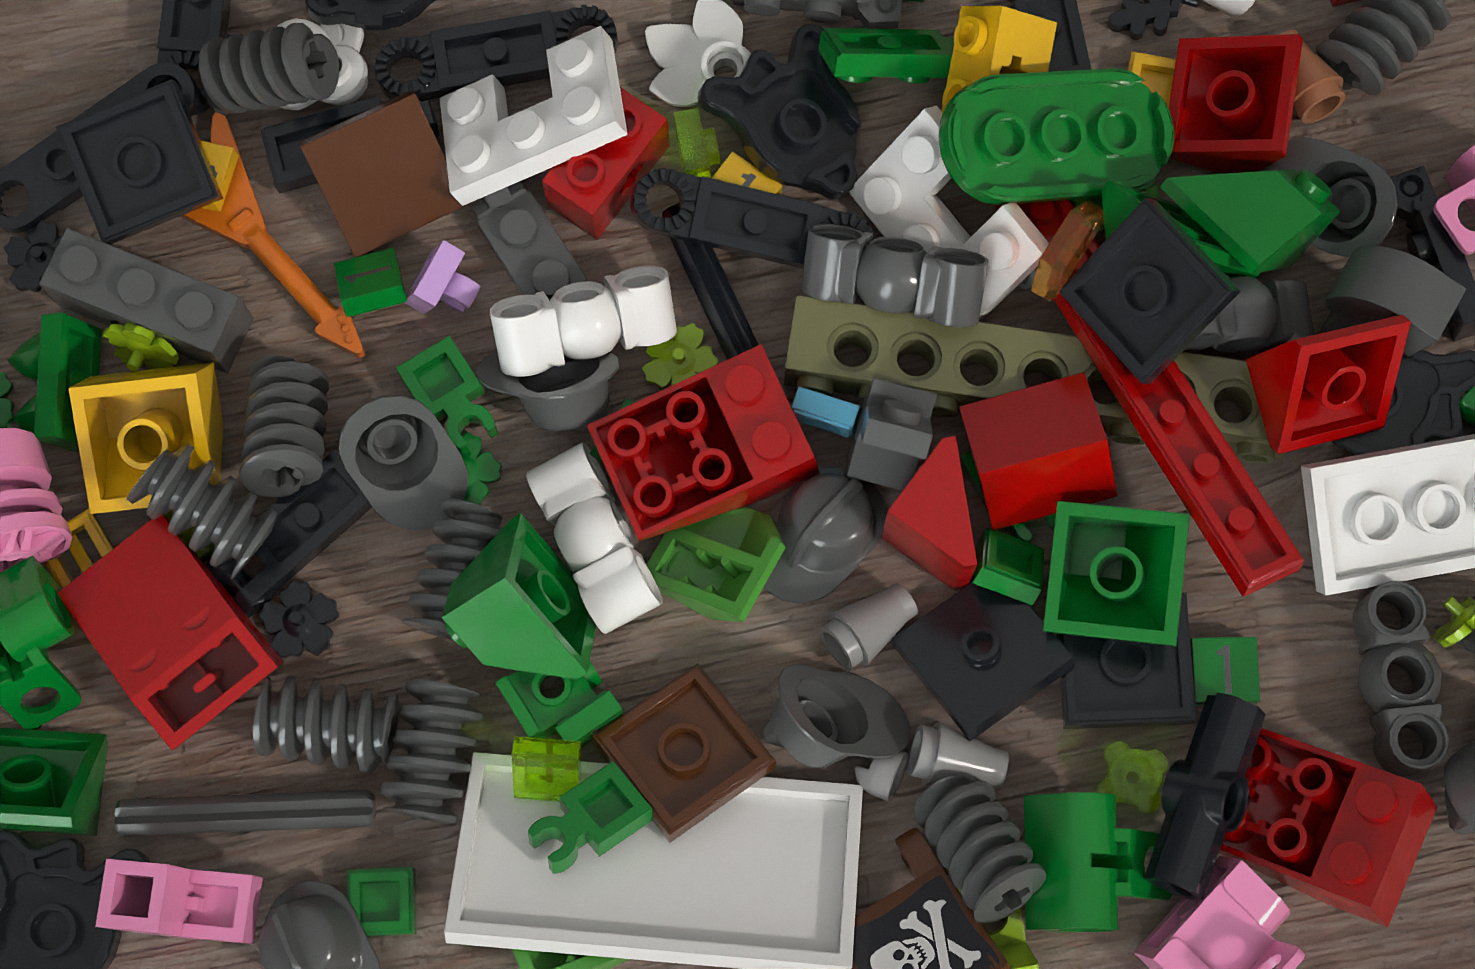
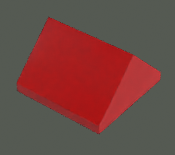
(1234, 100)
(1328, 383)
(1039, 450)
(933, 519)

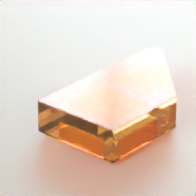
(1067, 249)

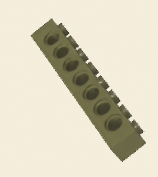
(1008, 353)

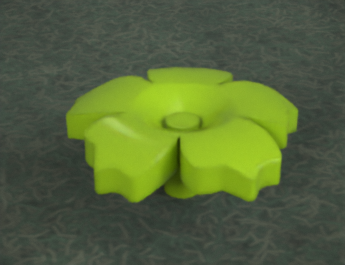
(140, 346)
(678, 357)
(1460, 622)

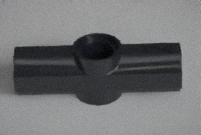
(1205, 796)

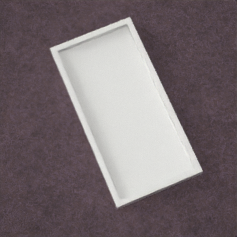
(742, 889)

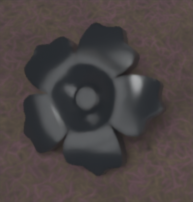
(34, 257)
(300, 622)

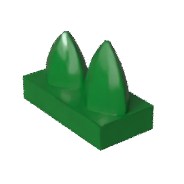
(57, 358)

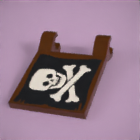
(923, 921)

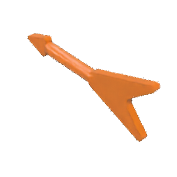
(245, 226)

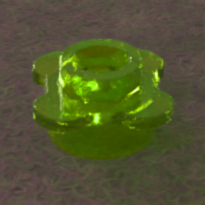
(1149, 769)

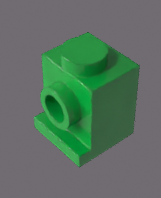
(540, 714)

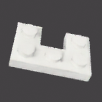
(495, 150)
(903, 203)

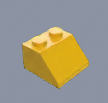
(137, 415)

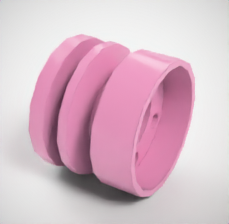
(28, 512)

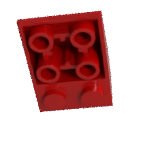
(704, 446)
(168, 631)
(1330, 826)

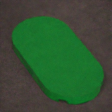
(1054, 135)

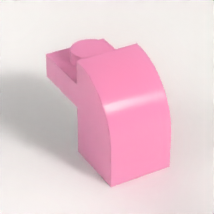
(179, 901)

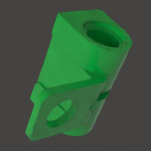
(29, 625)
(1084, 862)

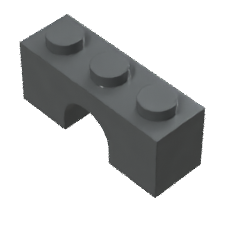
(125, 288)

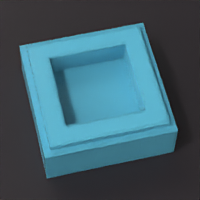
(825, 412)

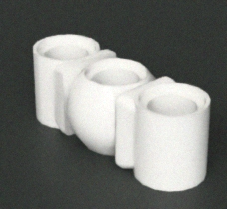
(583, 320)
(594, 538)

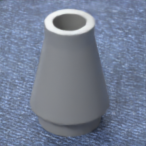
(865, 627)
(946, 752)

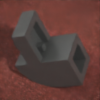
(1392, 283)
(890, 433)

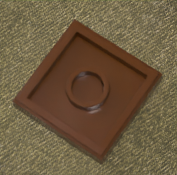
(381, 173)
(685, 751)

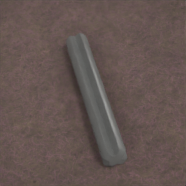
(245, 812)

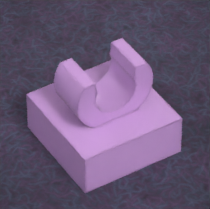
(440, 281)

